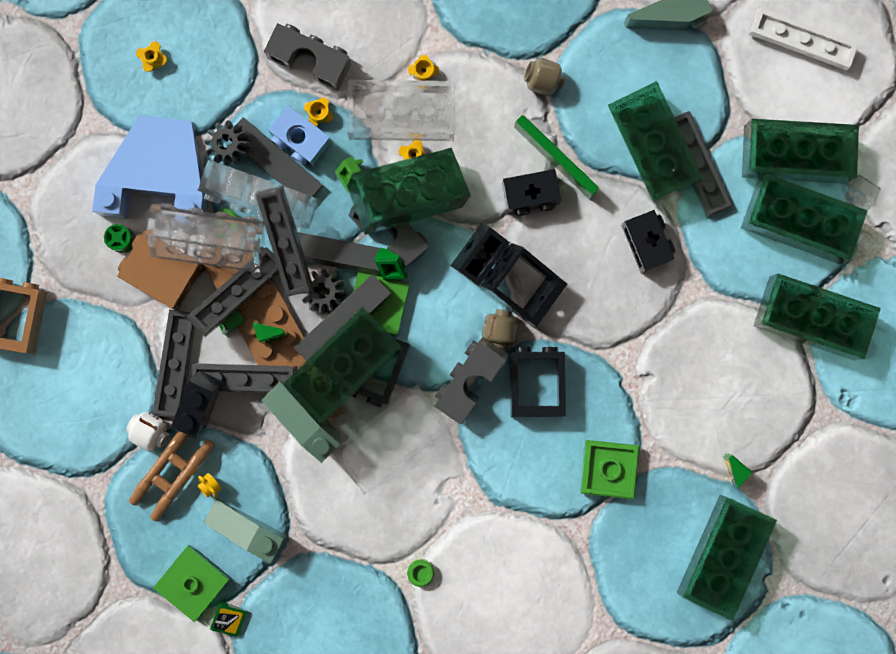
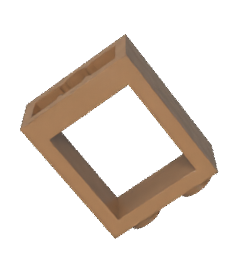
(33, 319)

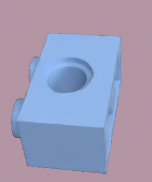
(291, 123)

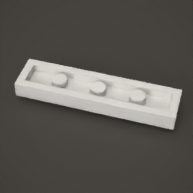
(803, 38)

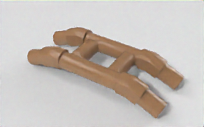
(171, 490)

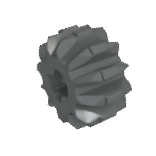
(223, 135)
(330, 285)

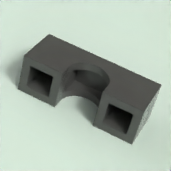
(288, 44)
(406, 241)
(483, 360)

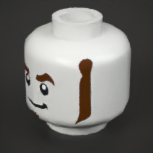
(147, 431)

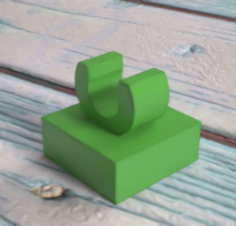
(346, 169)

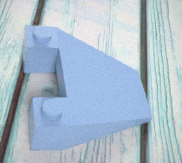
(154, 159)

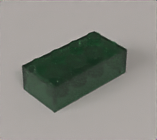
(655, 142)
(800, 150)
(408, 190)
(804, 219)
(817, 317)
(342, 366)
(726, 557)

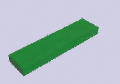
(555, 156)

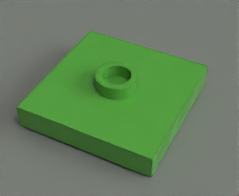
(390, 311)
(609, 469)
(191, 583)

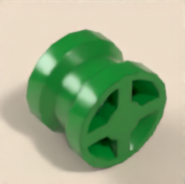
(114, 235)

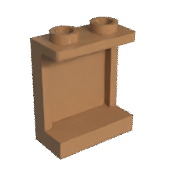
(159, 278)

